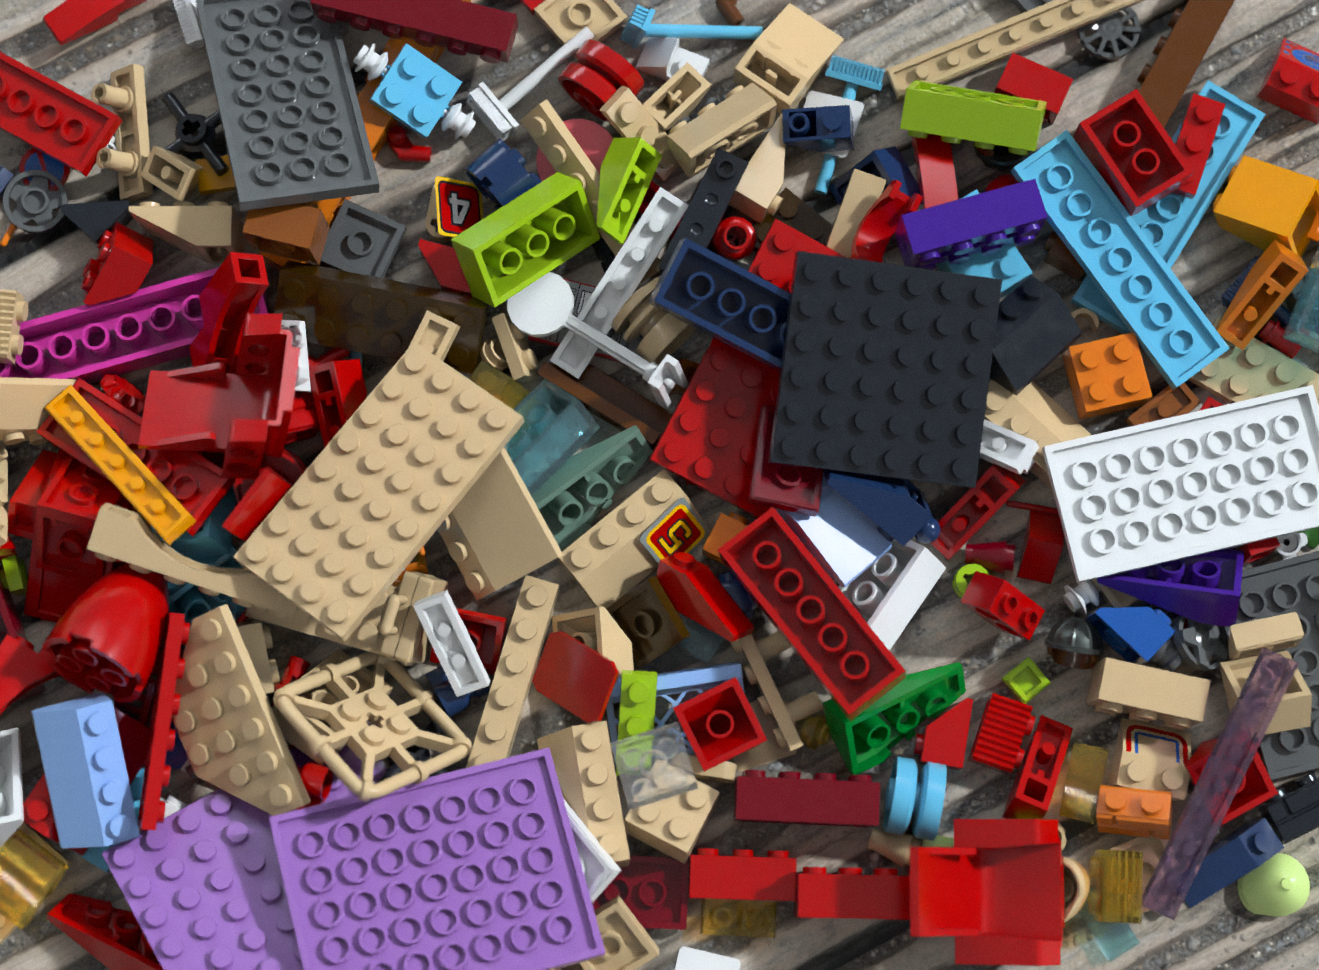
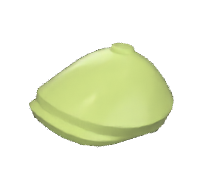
(1275, 887)

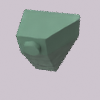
(587, 483)

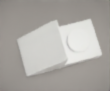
(664, 58)

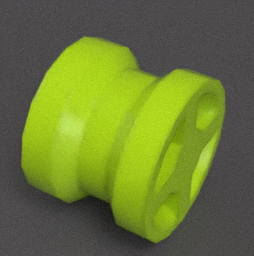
(961, 583)

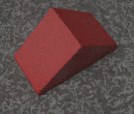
(1041, 547)

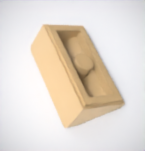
(1272, 633)

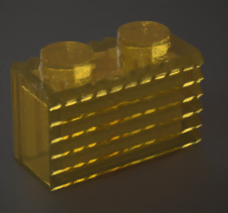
(1117, 886)

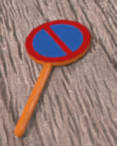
(37, 160)

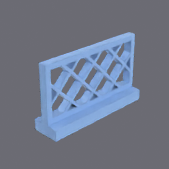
(679, 682)

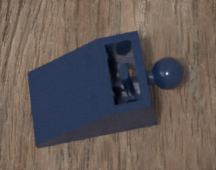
(890, 502)

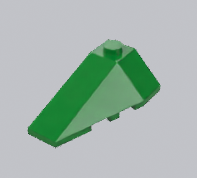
(894, 716)

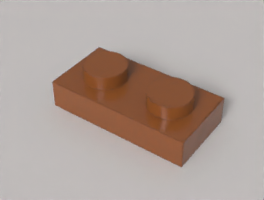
(1165, 405)

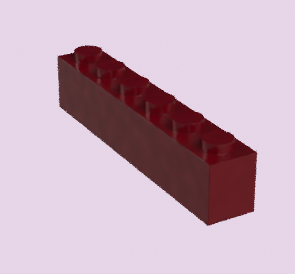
(446, 23)

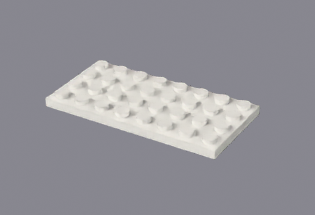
(1188, 483)

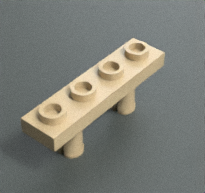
(132, 136)
(784, 714)

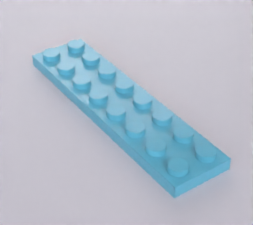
(1175, 217)
(1121, 261)

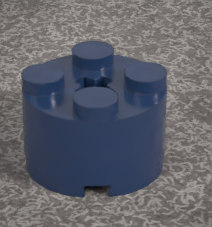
(501, 174)

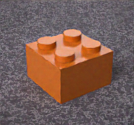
(1106, 375)

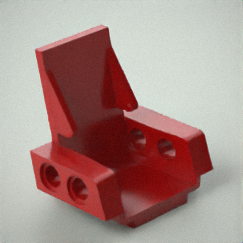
(224, 411)
(58, 512)
(993, 892)

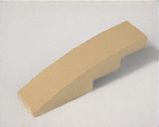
(859, 197)

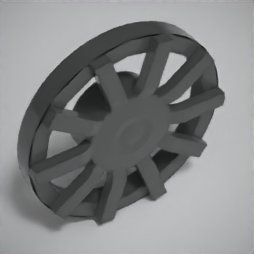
(1108, 31)

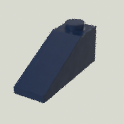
(1233, 858)

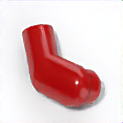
(404, 148)

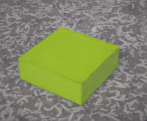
(1025, 680)

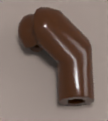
(730, 12)

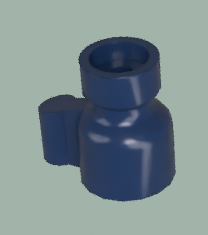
(449, 701)

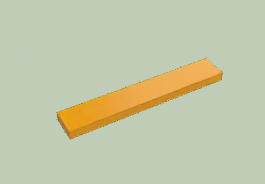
(120, 464)

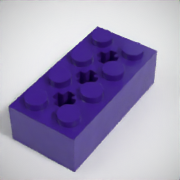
(971, 226)

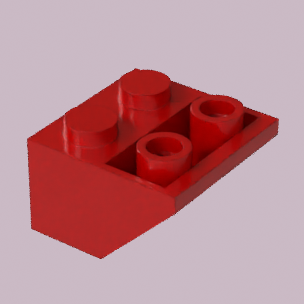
(119, 266)

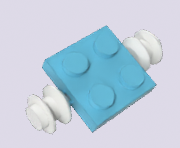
(415, 91)

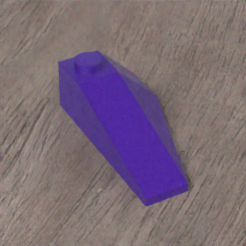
(1195, 587)

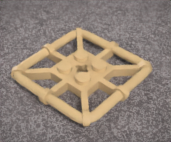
(372, 743)

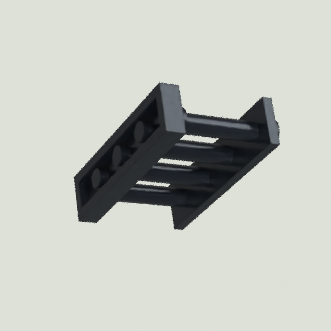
(710, 202)

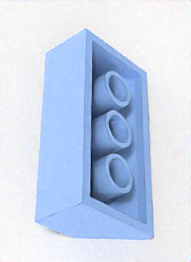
(86, 772)

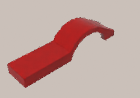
(881, 222)

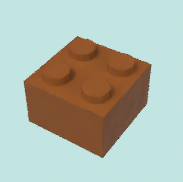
(288, 231)

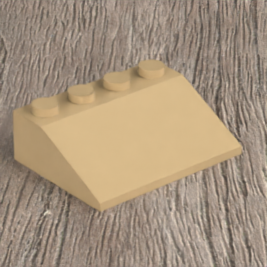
(497, 530)

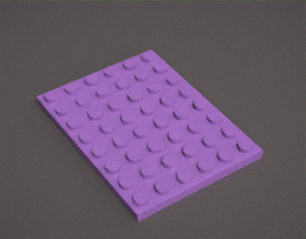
(441, 875)
(214, 884)

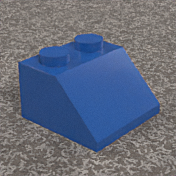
(1132, 631)

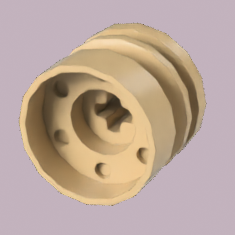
(660, 330)

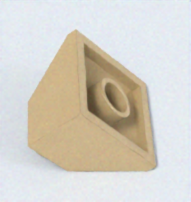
(600, 632)

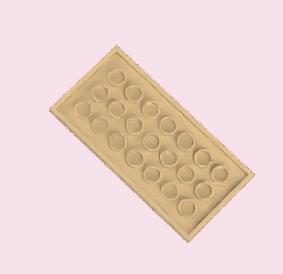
(379, 490)

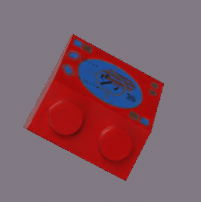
(1293, 81)

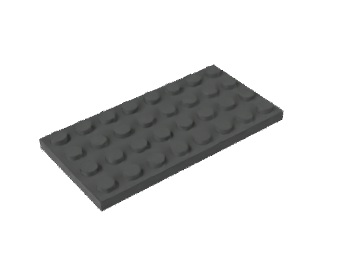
(285, 103)

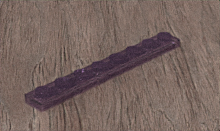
(1218, 783)

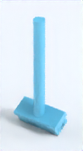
(639, 27)
(854, 74)

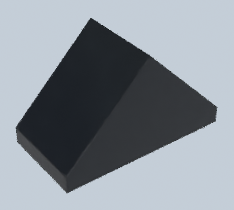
(97, 216)

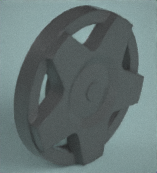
(34, 201)
(1203, 640)

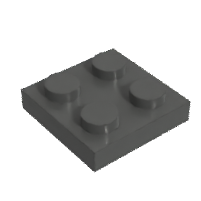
(362, 241)

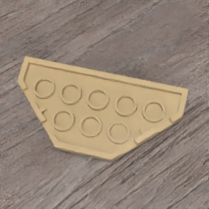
(230, 722)

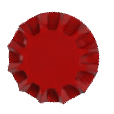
(123, 393)

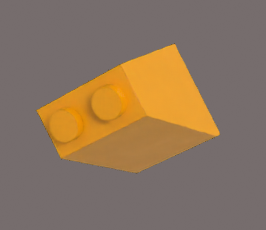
(1268, 204)

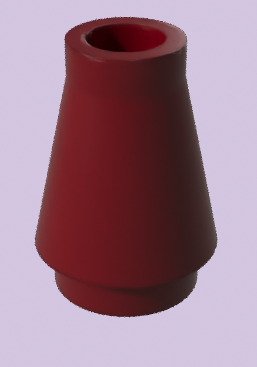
(992, 556)

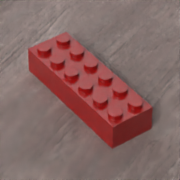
(812, 613)

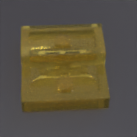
(26, 877)

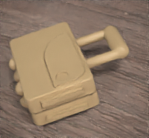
(402, 630)

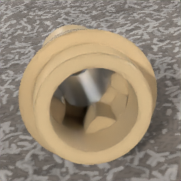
(893, 846)

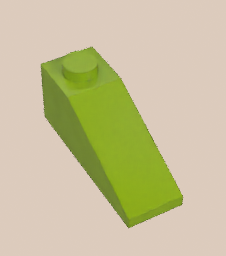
(623, 184)

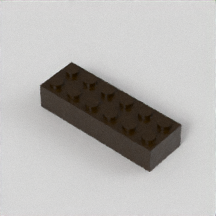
(376, 312)

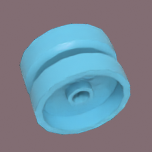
(908, 797)

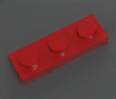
(1197, 138)

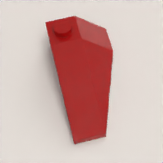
(105, 932)

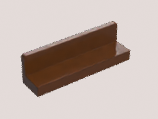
(610, 400)

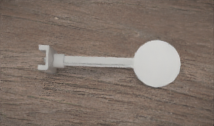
(548, 307)

